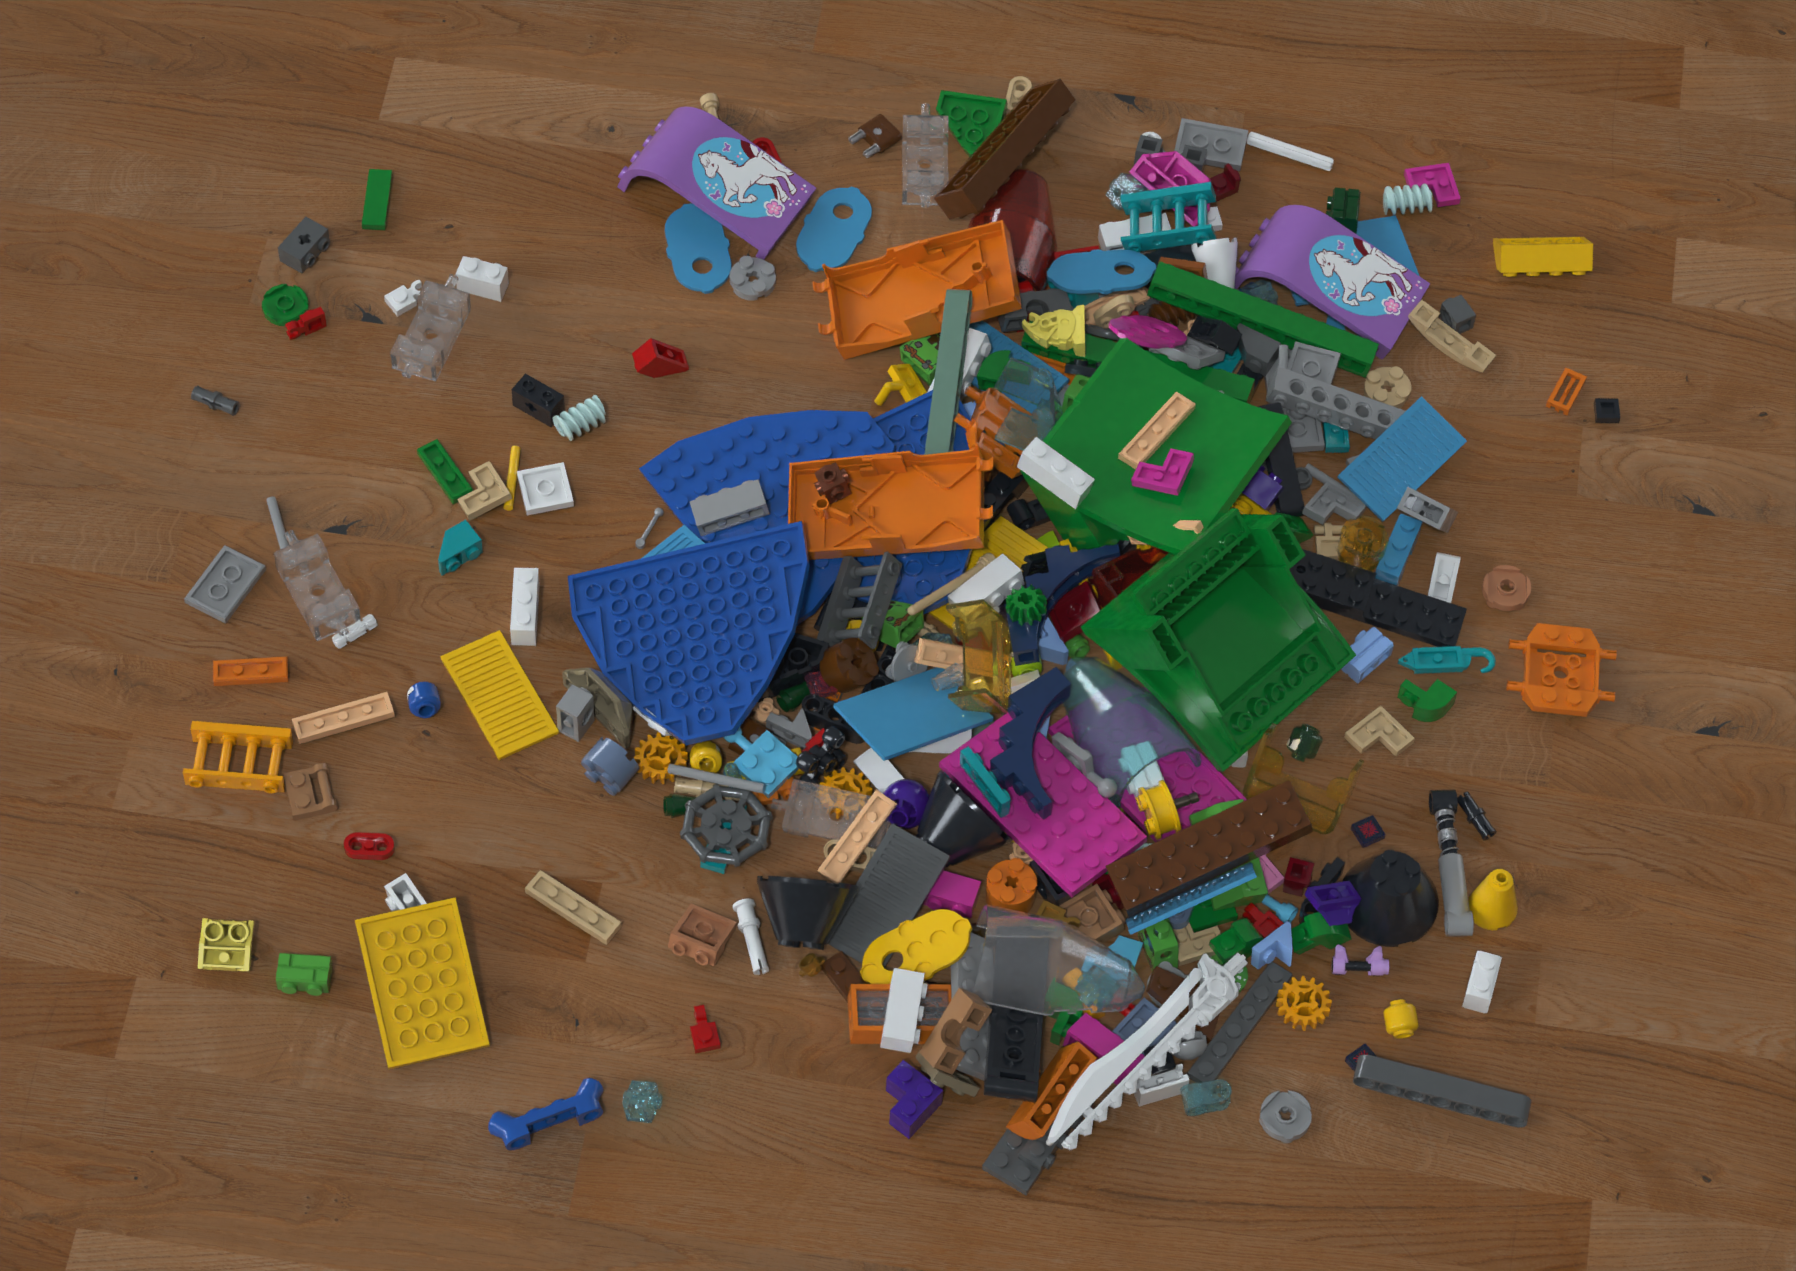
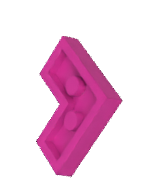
(1439, 179)
(1164, 478)

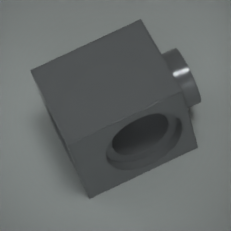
(1457, 314)

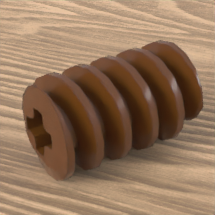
(1169, 313)

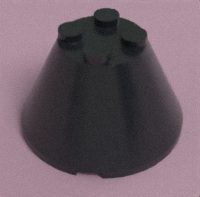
(958, 824)
(1396, 899)
(804, 909)

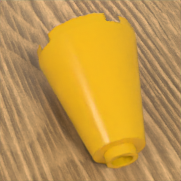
(1494, 901)

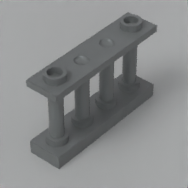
(847, 589)

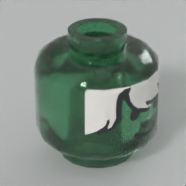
(1304, 742)

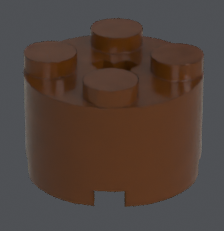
(848, 665)

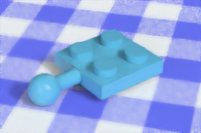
(764, 760)

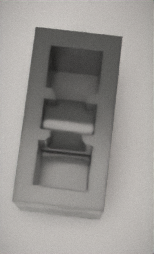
(304, 245)

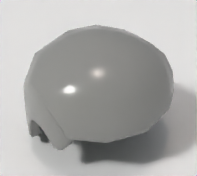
(1192, 1048)

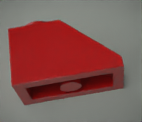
(659, 359)

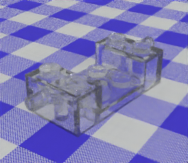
(924, 142)
(440, 312)
(307, 567)
(810, 808)

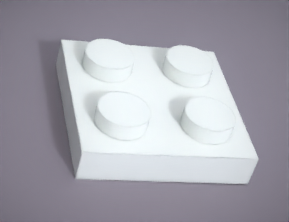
(545, 488)

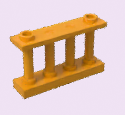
(242, 735)

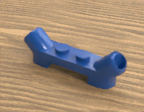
(517, 1131)

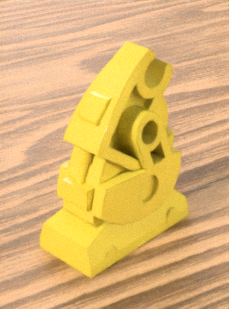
(1058, 328)

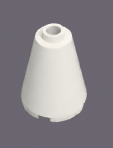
(1219, 258)

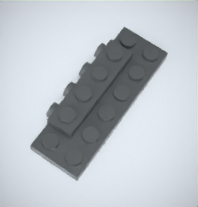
(1022, 1160)

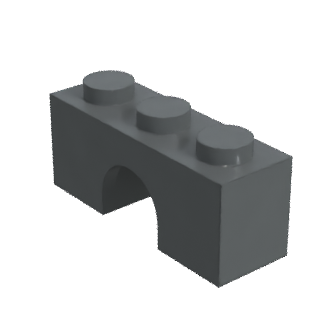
(1153, 145)
(1036, 302)

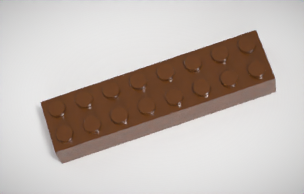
(1005, 149)
(1209, 848)

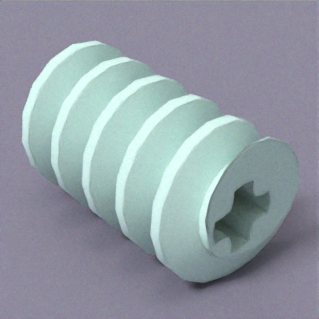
(1407, 198)
(580, 417)

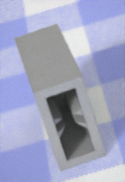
(1427, 510)

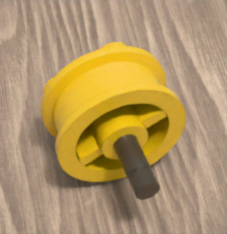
(1161, 809)

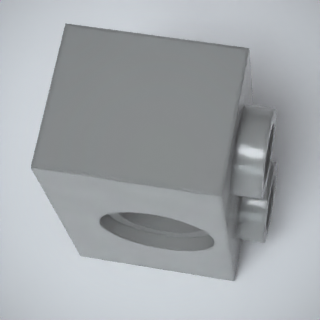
(575, 712)

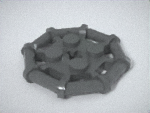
(723, 812)

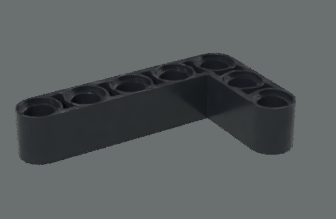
(1282, 464)
(824, 708)

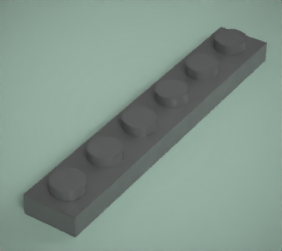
(1239, 1024)

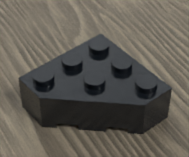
(800, 658)

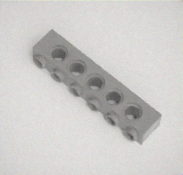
(1330, 403)

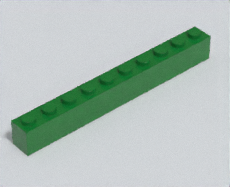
(1235, 307)
(1096, 350)

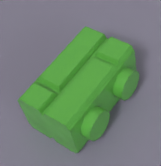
(304, 973)

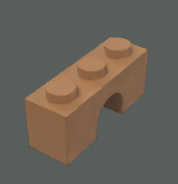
(943, 1044)

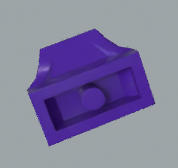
(1334, 901)

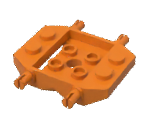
(989, 415)
(1569, 695)

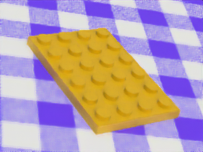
(422, 983)

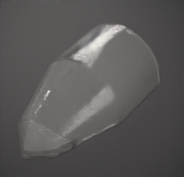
(1036, 963)

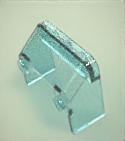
(1035, 387)

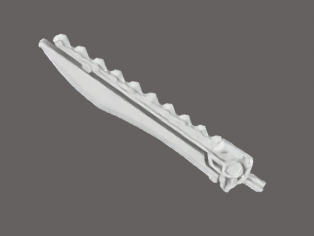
(1212, 996)

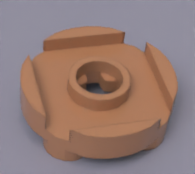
(1502, 599)

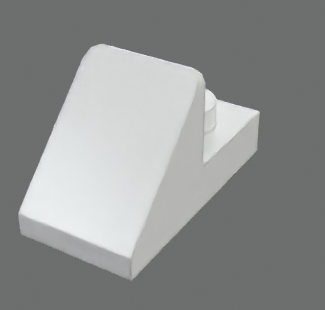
(1444, 576)

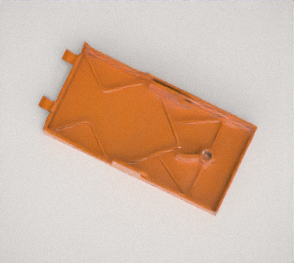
(905, 289)

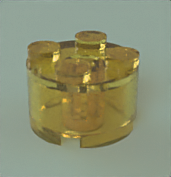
(1362, 542)

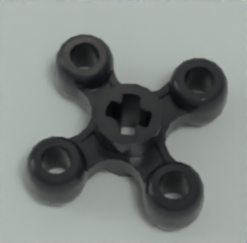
(822, 759)

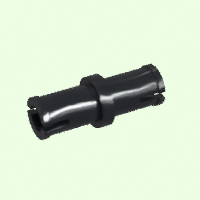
(1476, 816)

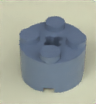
(609, 765)

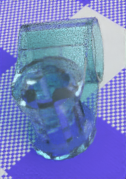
(1203, 1097)

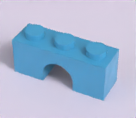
(1399, 548)

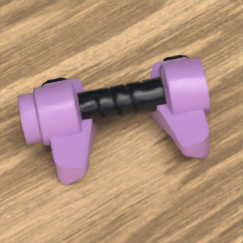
(1374, 963)

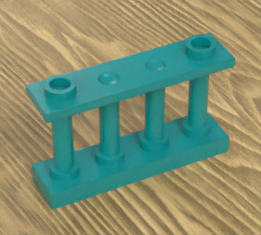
(1168, 198)

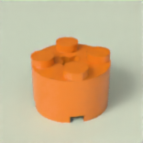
(1011, 885)

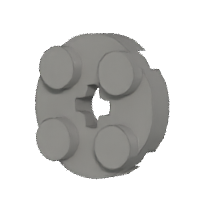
(756, 267)
(1285, 1102)

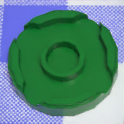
(284, 304)

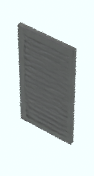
(889, 891)

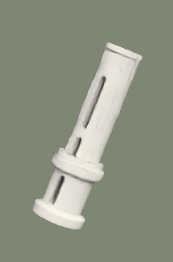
(749, 926)

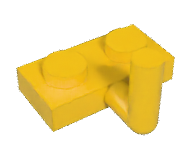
(905, 381)

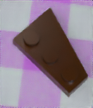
(1162, 986)

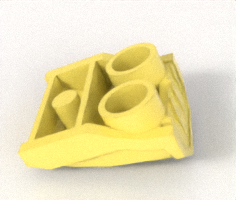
(225, 945)

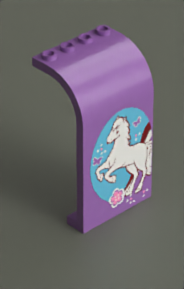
(722, 176)
(1335, 273)

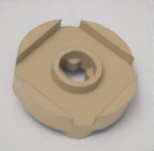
(1390, 377)

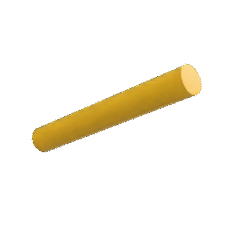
(512, 476)

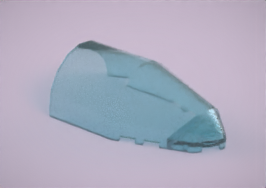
(1120, 722)

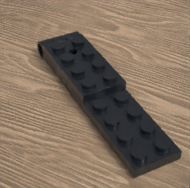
(1361, 597)
(1013, 1054)

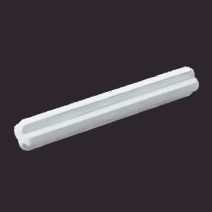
(1290, 151)

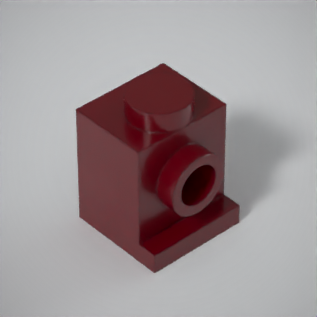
(1297, 876)

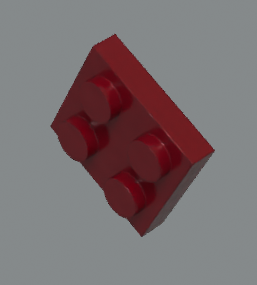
(1074, 611)

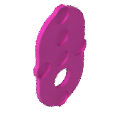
(1142, 331)

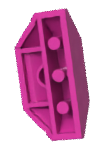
(1168, 171)

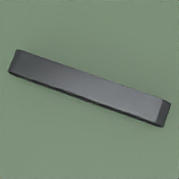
(1442, 1091)

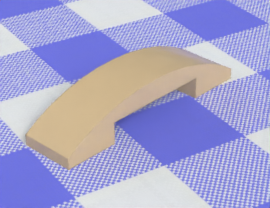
(1448, 340)

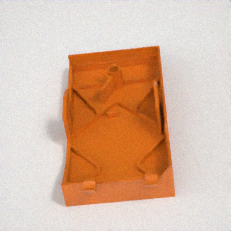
(894, 504)

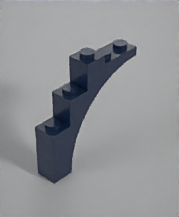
(1065, 572)
(1029, 710)

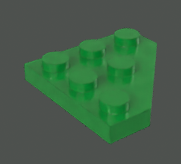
(971, 117)

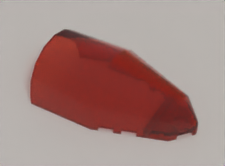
(1028, 216)

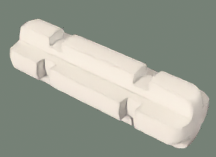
(355, 630)

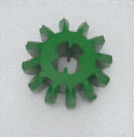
(1026, 605)

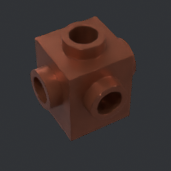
(832, 482)

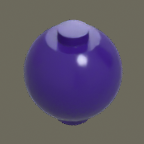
(910, 800)

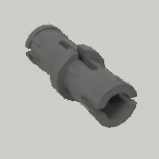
(215, 400)

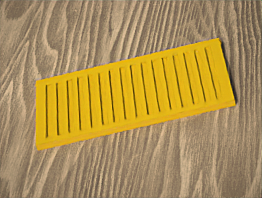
(999, 539)
(499, 695)

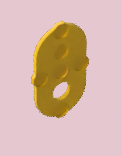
(926, 946)

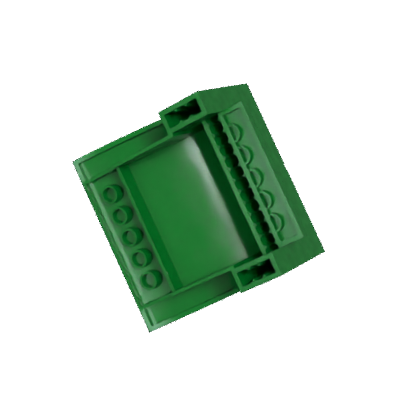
(1112, 407)
(1224, 634)

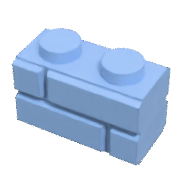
(1370, 651)

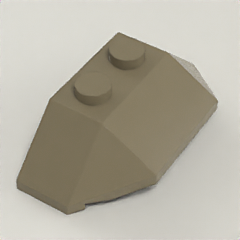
(610, 705)

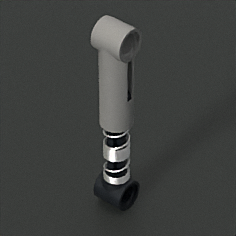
(1457, 917)

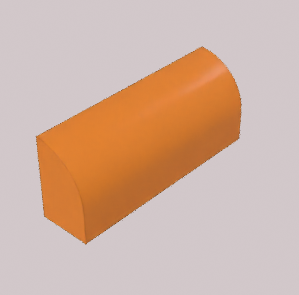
(1061, 1074)

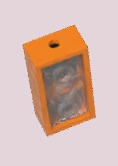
(868, 1008)

